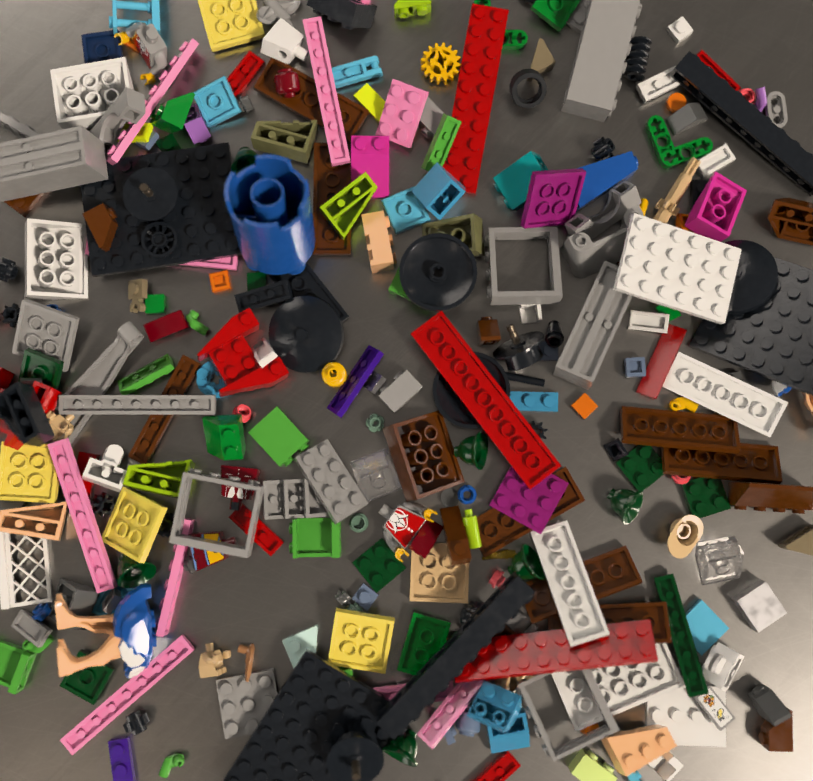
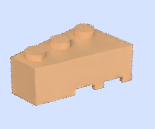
(378, 241)
(35, 521)
(637, 747)

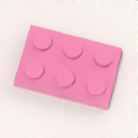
(402, 113)

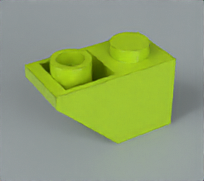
(406, 8)

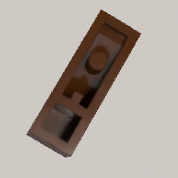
(455, 536)

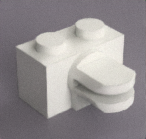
(107, 470)
(721, 666)

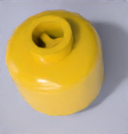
(339, 379)

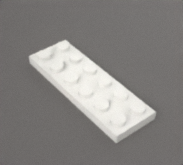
(724, 394)
(569, 584)

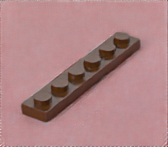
(157, 424)

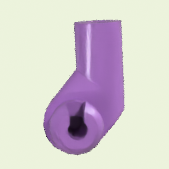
(761, 98)

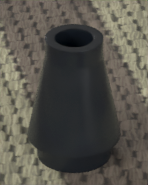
(554, 335)

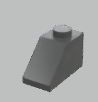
(769, 705)

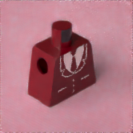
(238, 494)

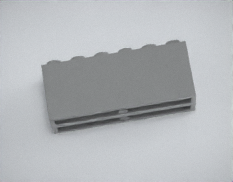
(601, 58)
(50, 163)
(593, 330)

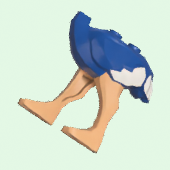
(129, 629)

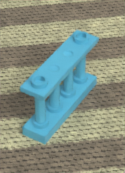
(151, 6)

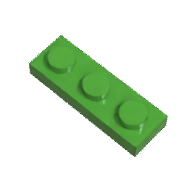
(441, 142)
(146, 375)

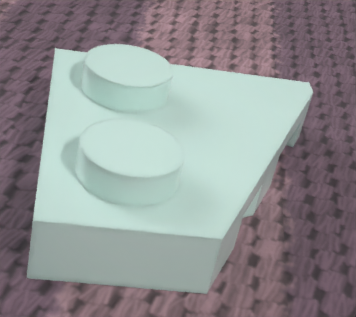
(299, 642)

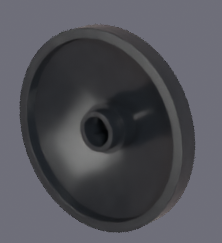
(438, 272)
(754, 278)
(306, 333)
(452, 407)

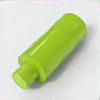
(472, 529)

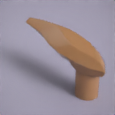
(249, 651)

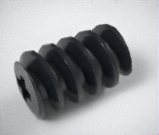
(637, 58)

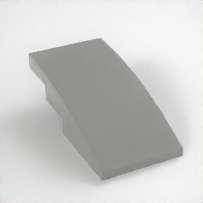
(290, 500)

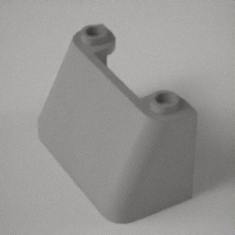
(588, 257)

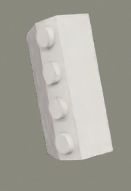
(88, 91)
(55, 260)

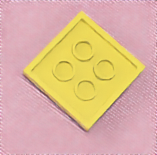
(230, 22)
(28, 474)
(133, 524)
(361, 640)

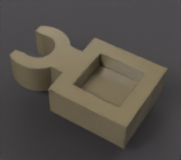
(137, 292)

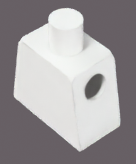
(284, 43)

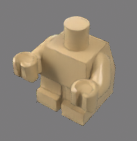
(60, 425)
(212, 661)

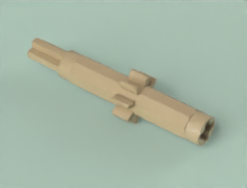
(668, 206)

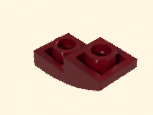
(165, 326)
(426, 538)

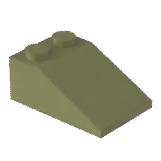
(465, 227)

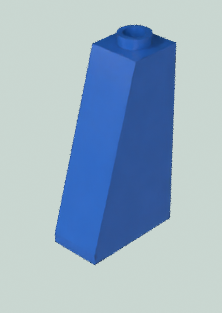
(605, 175)

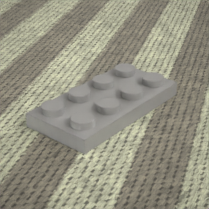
(331, 481)

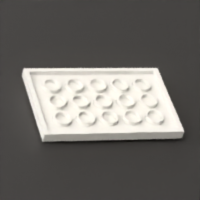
(677, 269)
(620, 685)

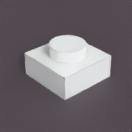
(679, 30)

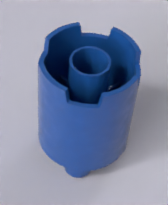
(271, 215)

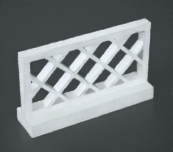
(7, 581)

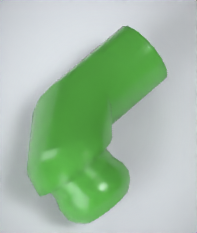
(194, 324)
(28, 646)
(169, 762)

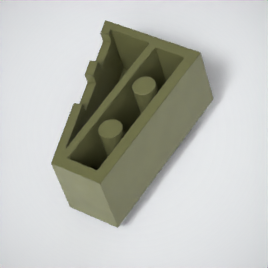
(289, 140)

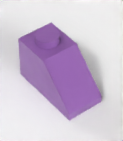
(196, 125)

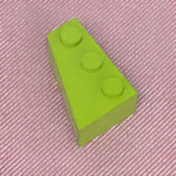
(348, 204)
(158, 477)

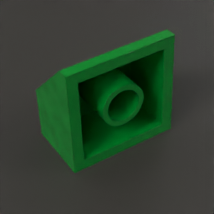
(172, 114)
(225, 436)

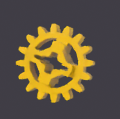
(446, 57)

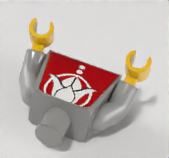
(149, 46)
(403, 525)

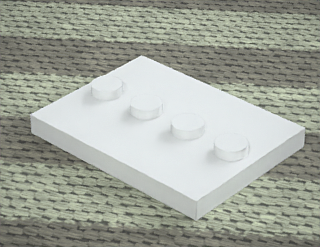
(685, 718)

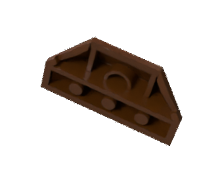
(792, 220)

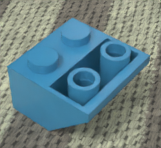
(438, 191)
(495, 707)
(514, 738)

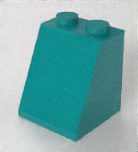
(516, 178)

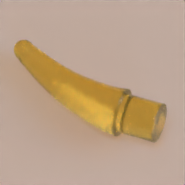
(503, 554)

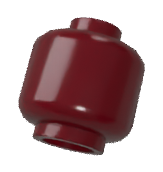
(287, 83)

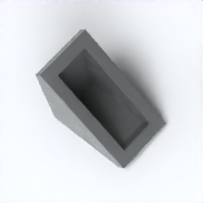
(686, 117)

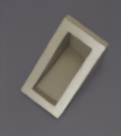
(542, 60)
(800, 541)

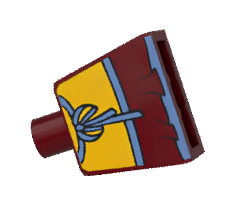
(205, 558)

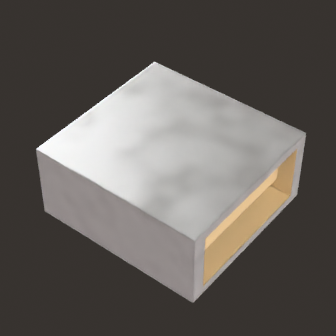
(759, 605)

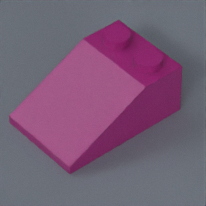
(371, 156)
(716, 208)

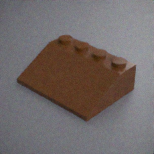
(423, 455)
(770, 496)

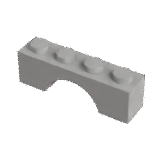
(127, 107)
(620, 199)

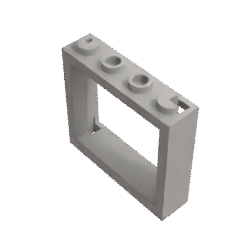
(523, 297)
(206, 544)
(580, 742)

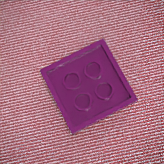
(552, 197)
(528, 506)

